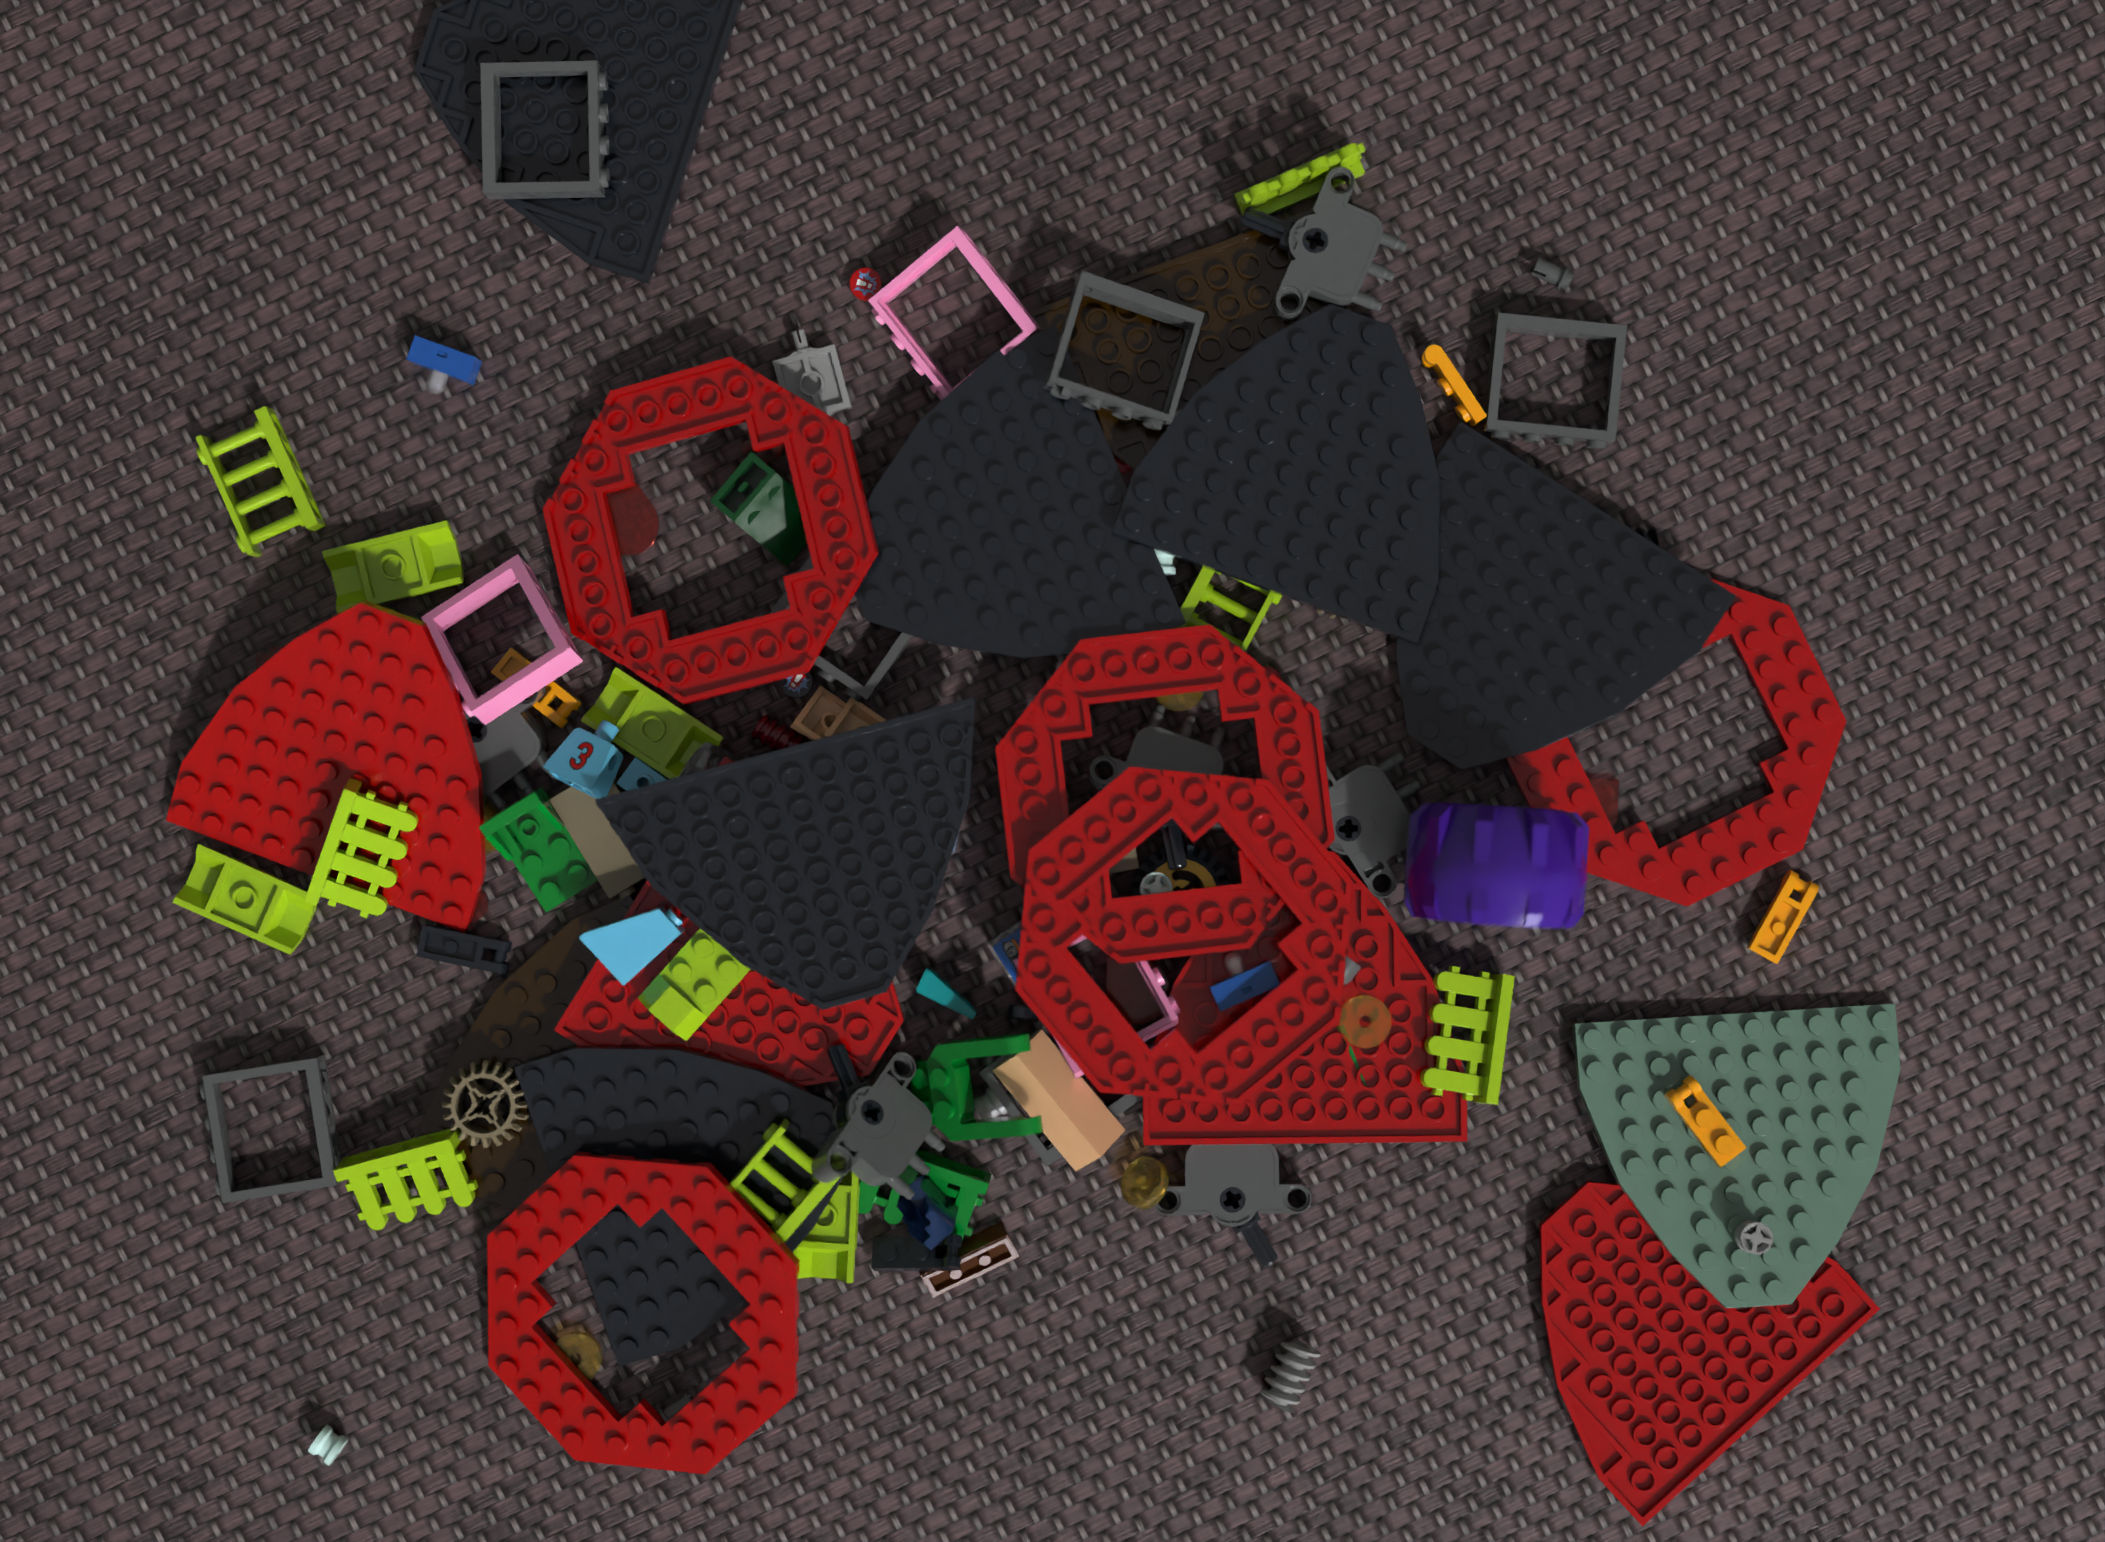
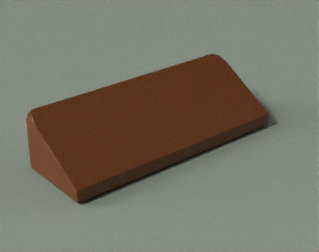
(978, 1256)

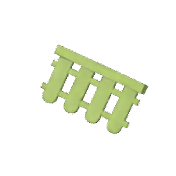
(1300, 182)
(364, 837)
(1488, 1035)
(414, 1154)

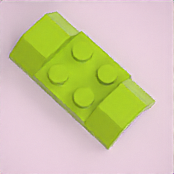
(395, 566)
(649, 724)
(246, 900)
(693, 985)
(832, 1242)

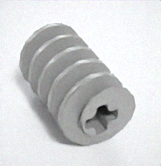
(1289, 1375)

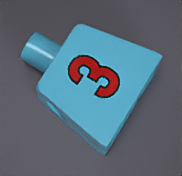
(587, 760)

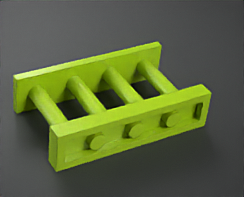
(279, 456)
(1204, 592)
(802, 1200)

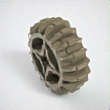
(463, 1119)

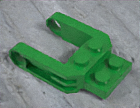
(946, 1089)

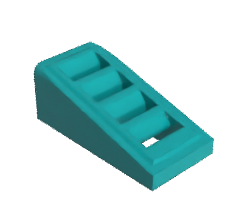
(937, 989)

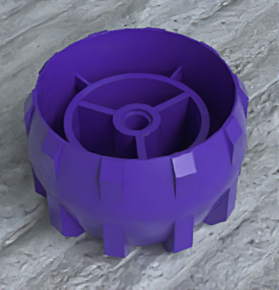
(1496, 865)

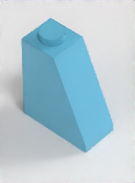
(633, 941)

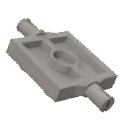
(814, 375)

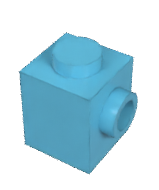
(639, 775)

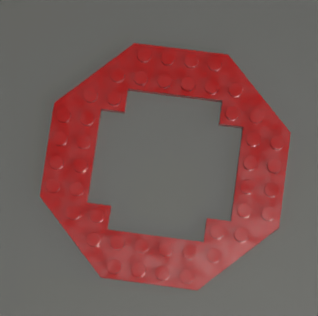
(829, 505)
(1150, 667)
(1748, 837)
(1267, 1033)
(731, 1239)

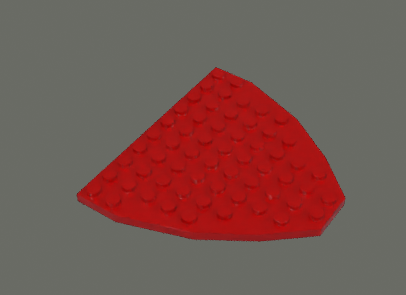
(335, 705)
(752, 1025)
(1321, 1090)
(1654, 1361)

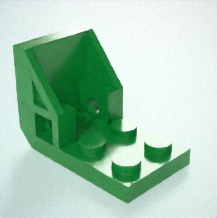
(540, 849)

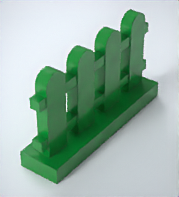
(942, 1171)

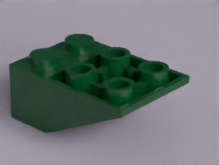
(763, 508)

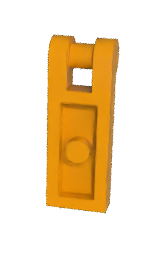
(1452, 384)
(514, 662)
(1782, 917)
(1705, 1122)

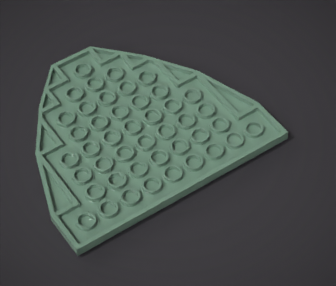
(1798, 1091)

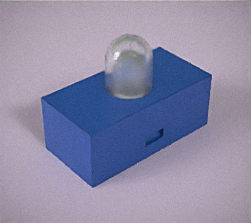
(442, 363)
(1242, 982)

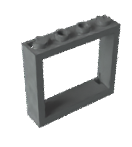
(491, 131)
(1140, 303)
(1557, 328)
(831, 672)
(323, 1120)
(1050, 1153)

